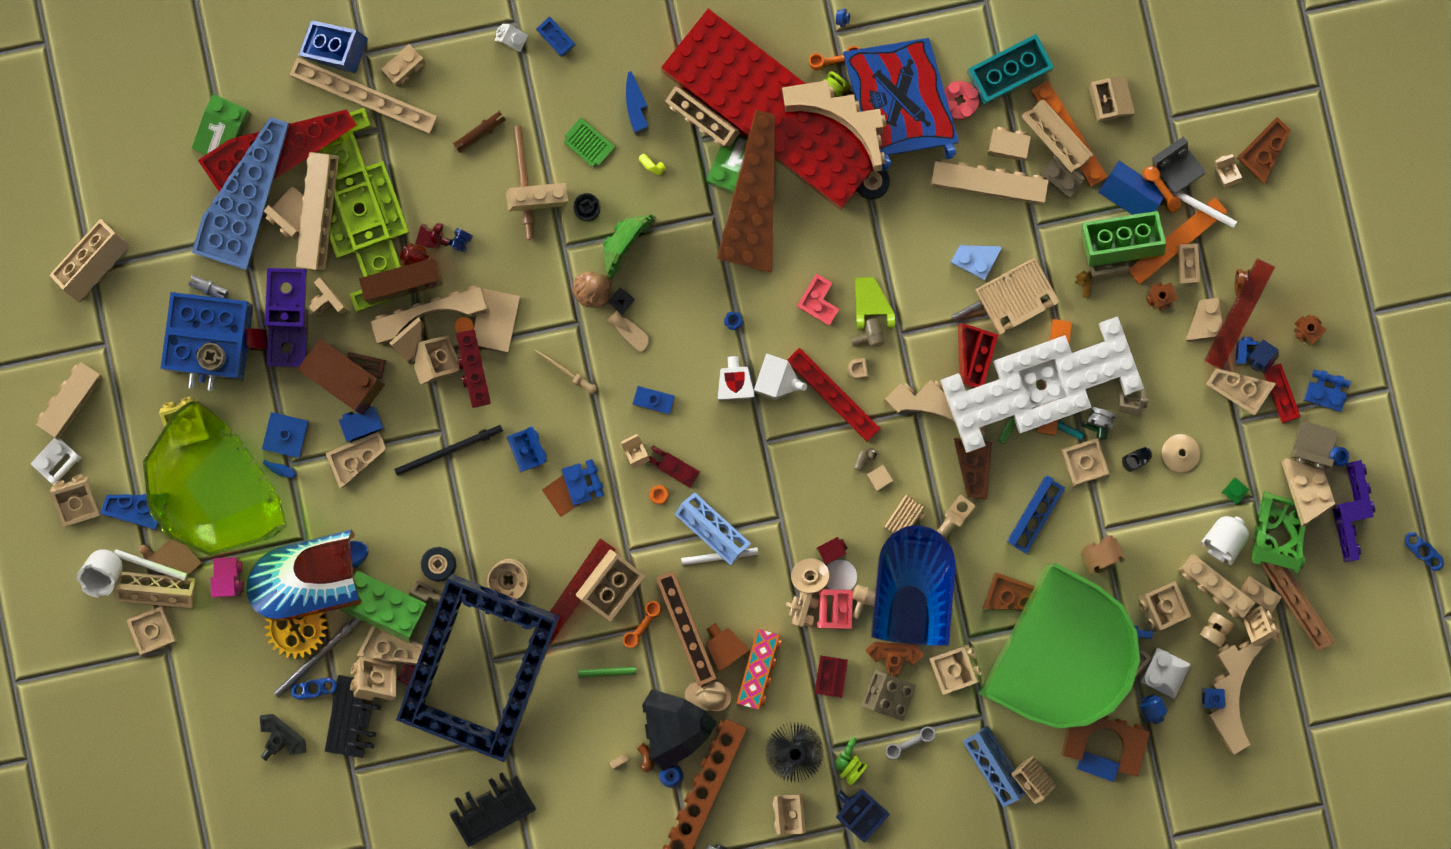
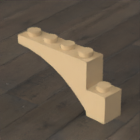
(928, 400)

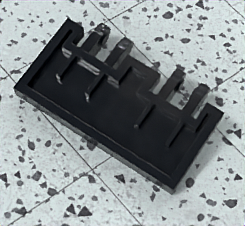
(346, 720)
(492, 812)

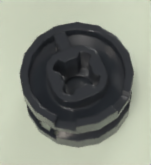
(586, 207)

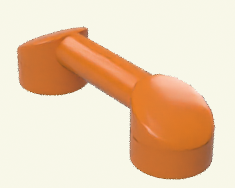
(818, 62)
(1151, 174)
(653, 610)

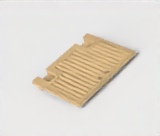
(1017, 295)

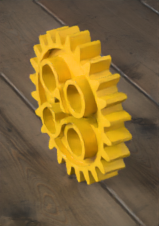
(280, 636)

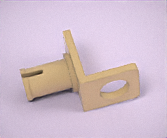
(954, 516)

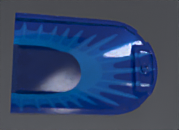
(914, 588)

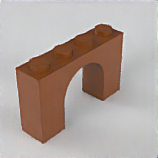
(1133, 742)

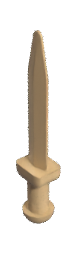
(577, 380)

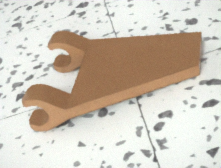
(173, 555)

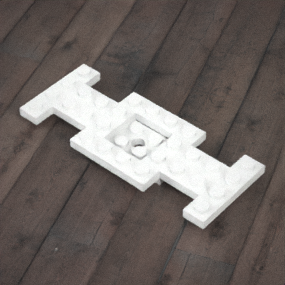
(1064, 376)

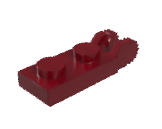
(675, 467)

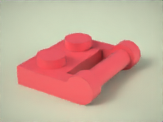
(841, 609)

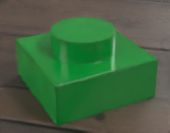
(1235, 490)

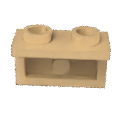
(789, 814)

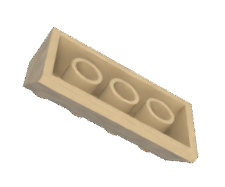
(89, 260)

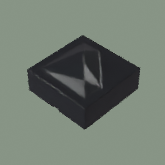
(621, 300)

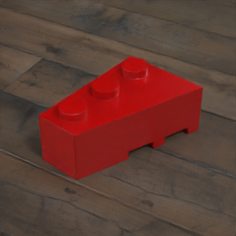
(975, 354)

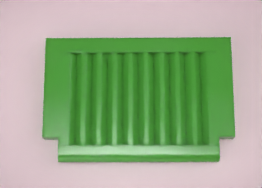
(588, 143)

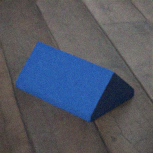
(1131, 191)

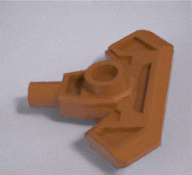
(894, 655)

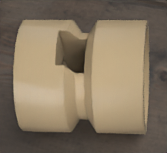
(1212, 635)

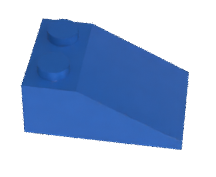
(333, 46)

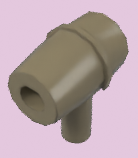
(873, 334)

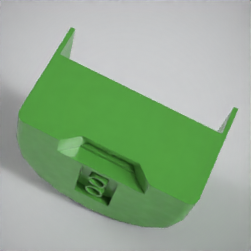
(1066, 655)

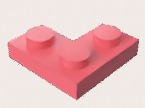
(813, 302)

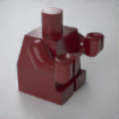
(431, 237)

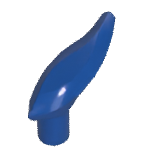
(280, 469)

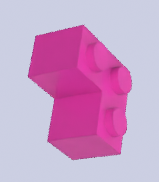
(227, 577)

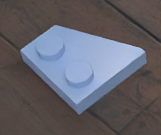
(976, 259)

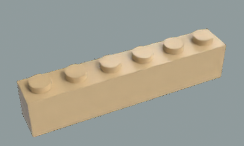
(989, 182)
(317, 211)

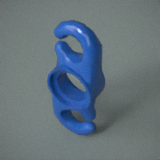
(1433, 554)
(306, 694)

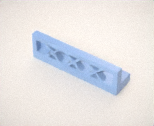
(709, 530)

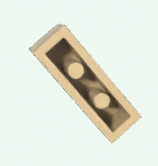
(536, 197)

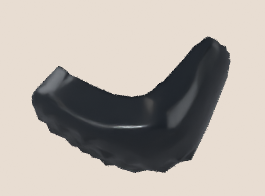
(1136, 459)

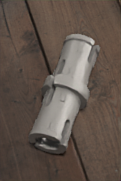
(208, 287)

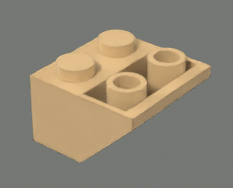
(1111, 98)

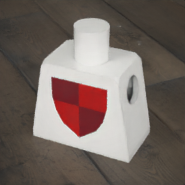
(735, 381)

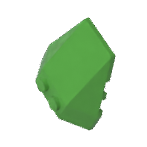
(622, 240)

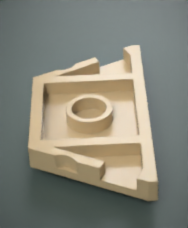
(1308, 489)

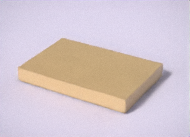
(496, 326)

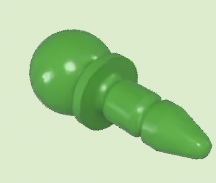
(843, 761)

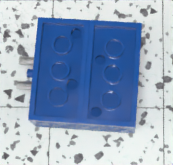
(203, 320)

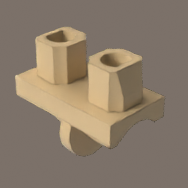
(800, 607)

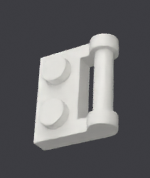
(51, 457)

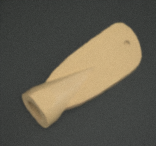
(629, 331)

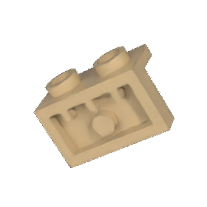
(403, 65)
(1261, 626)

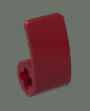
(256, 339)

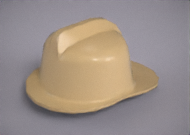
(709, 696)

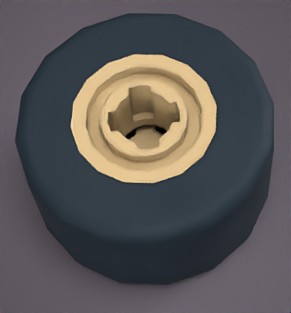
(875, 187)
(438, 564)

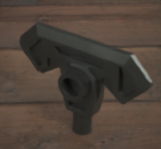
(280, 737)

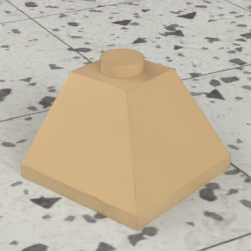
(407, 341)
(435, 359)

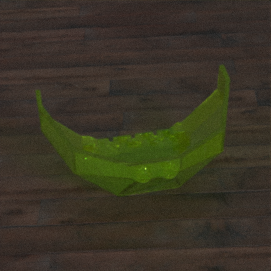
(205, 485)

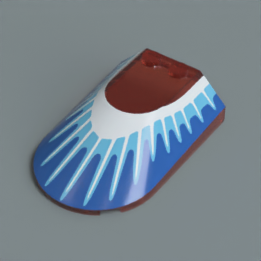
(304, 578)

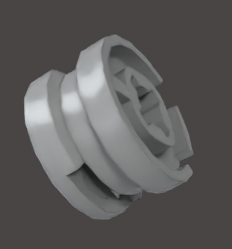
(1102, 418)

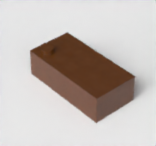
(401, 281)
(341, 377)

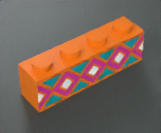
(758, 669)

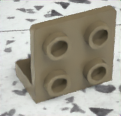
(888, 695)

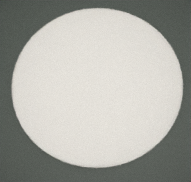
(842, 575)

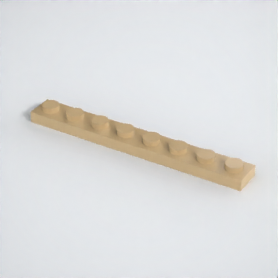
(363, 96)

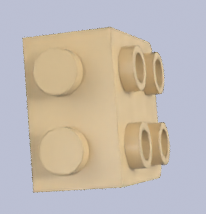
(287, 213)

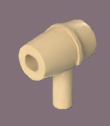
(863, 596)

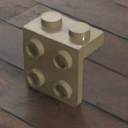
(1314, 445)

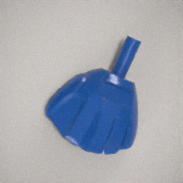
(358, 553)

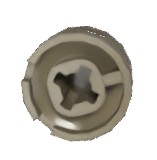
(211, 356)

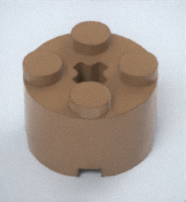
(1102, 556)

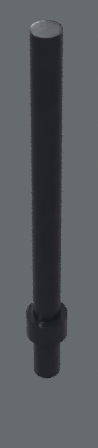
(483, 436)

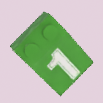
(219, 123)
(727, 166)

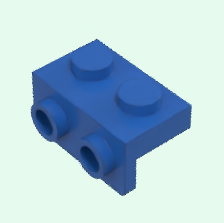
(527, 449)

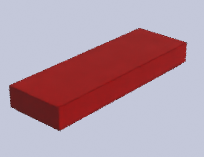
(1282, 394)

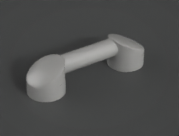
(926, 735)

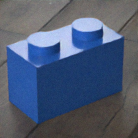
(358, 426)

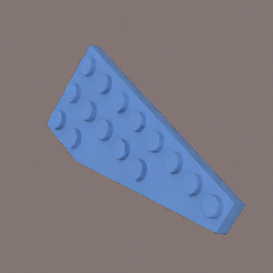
(236, 213)

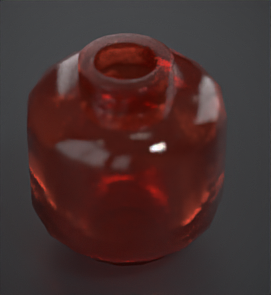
(412, 254)

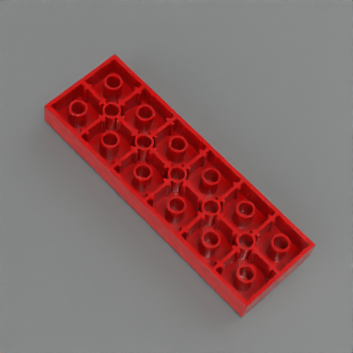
(740, 77)

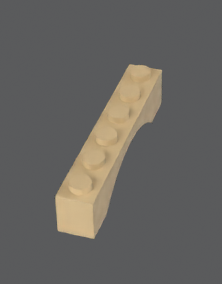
(470, 302)

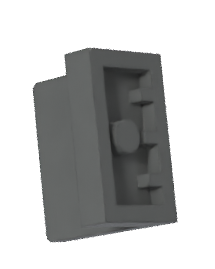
(1178, 166)

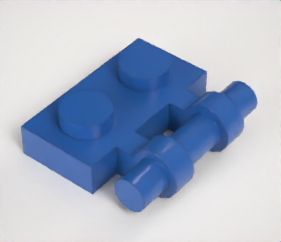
(1325, 396)
(577, 484)

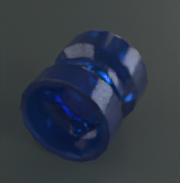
(460, 240)

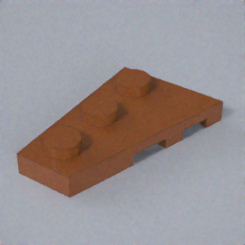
(1264, 150)
(1007, 593)

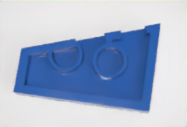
(129, 509)

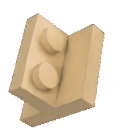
(323, 302)

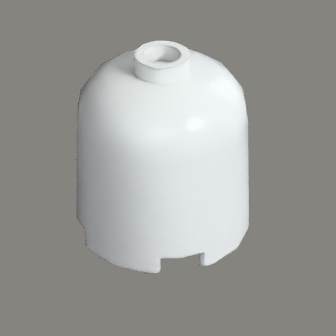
(1226, 539)
(100, 573)

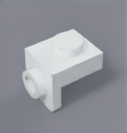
(511, 37)

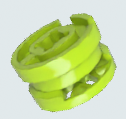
(839, 85)
(853, 770)

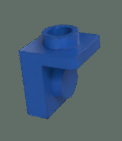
(1242, 352)
(1213, 698)

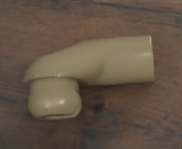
(865, 456)

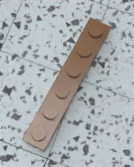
(1299, 605)

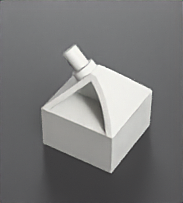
(777, 379)

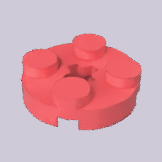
(970, 96)

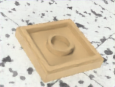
(1085, 462)
(151, 630)

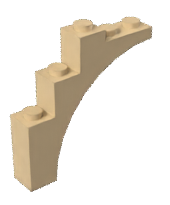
(820, 99)
(1227, 719)

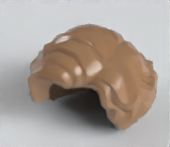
(591, 289)

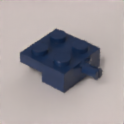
(861, 814)

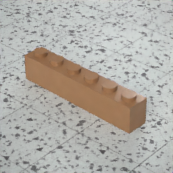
(686, 628)

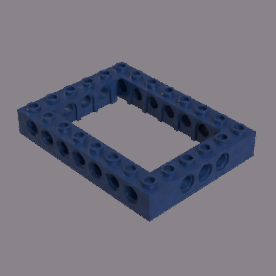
(453, 728)

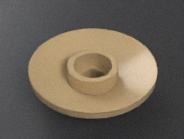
(1171, 455)
(810, 568)

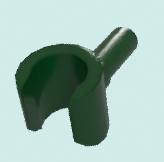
(1101, 432)

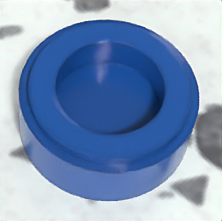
(1340, 456)

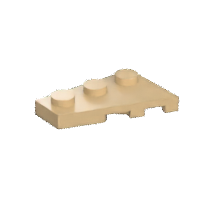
(1241, 389)
(355, 457)
(388, 648)

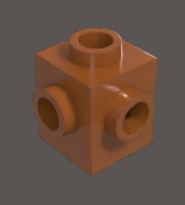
(1167, 293)
(1314, 326)

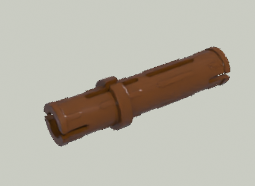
(479, 131)

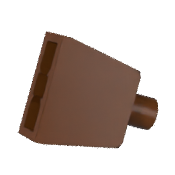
(724, 646)

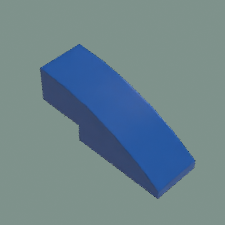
(635, 105)

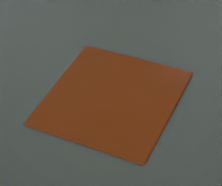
(559, 496)

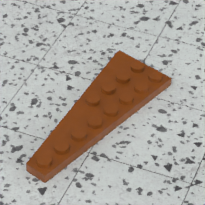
(749, 222)

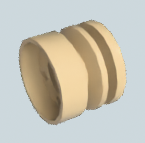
(508, 567)

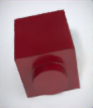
(832, 550)

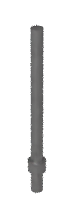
(345, 630)

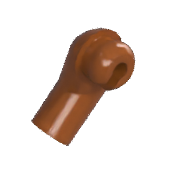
(647, 764)

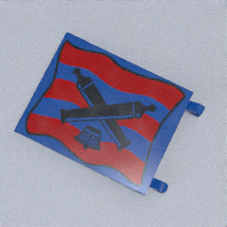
(908, 91)

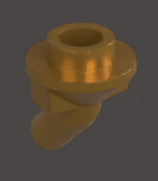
(1084, 279)

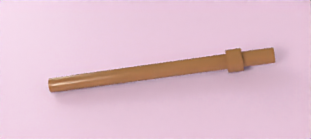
(528, 219)

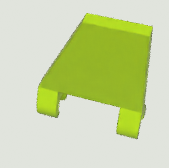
(871, 301)

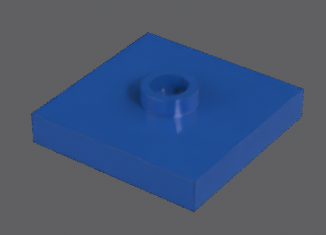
(285, 435)

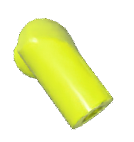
(650, 166)

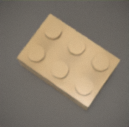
(610, 585)

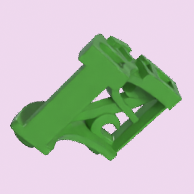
(1265, 552)

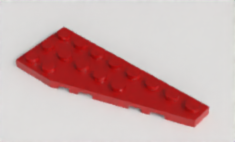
(301, 138)

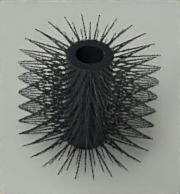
(787, 761)

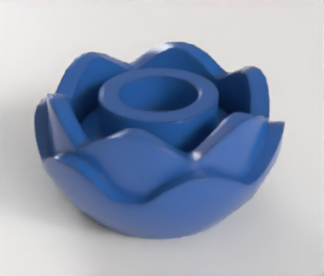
(672, 782)

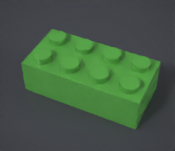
(1123, 238)
(386, 607)

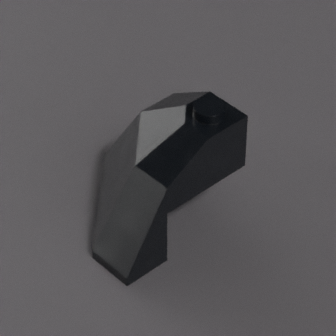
(674, 728)

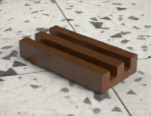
(381, 368)

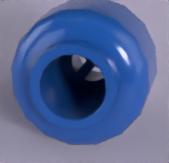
(1153, 709)

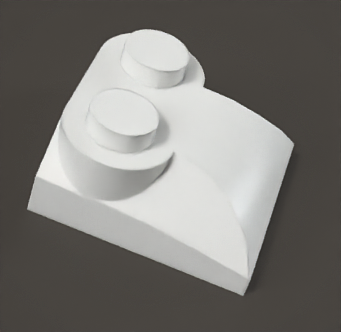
(1165, 673)

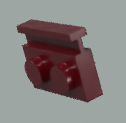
(831, 676)

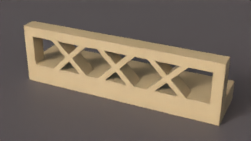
(1058, 135)
(154, 593)

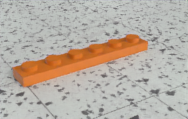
(1092, 169)

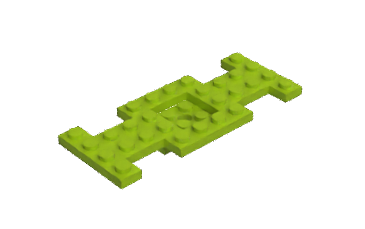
(365, 232)

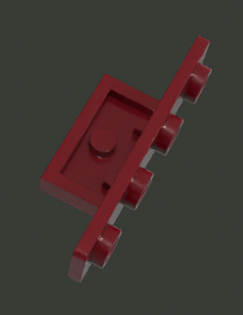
(473, 369)

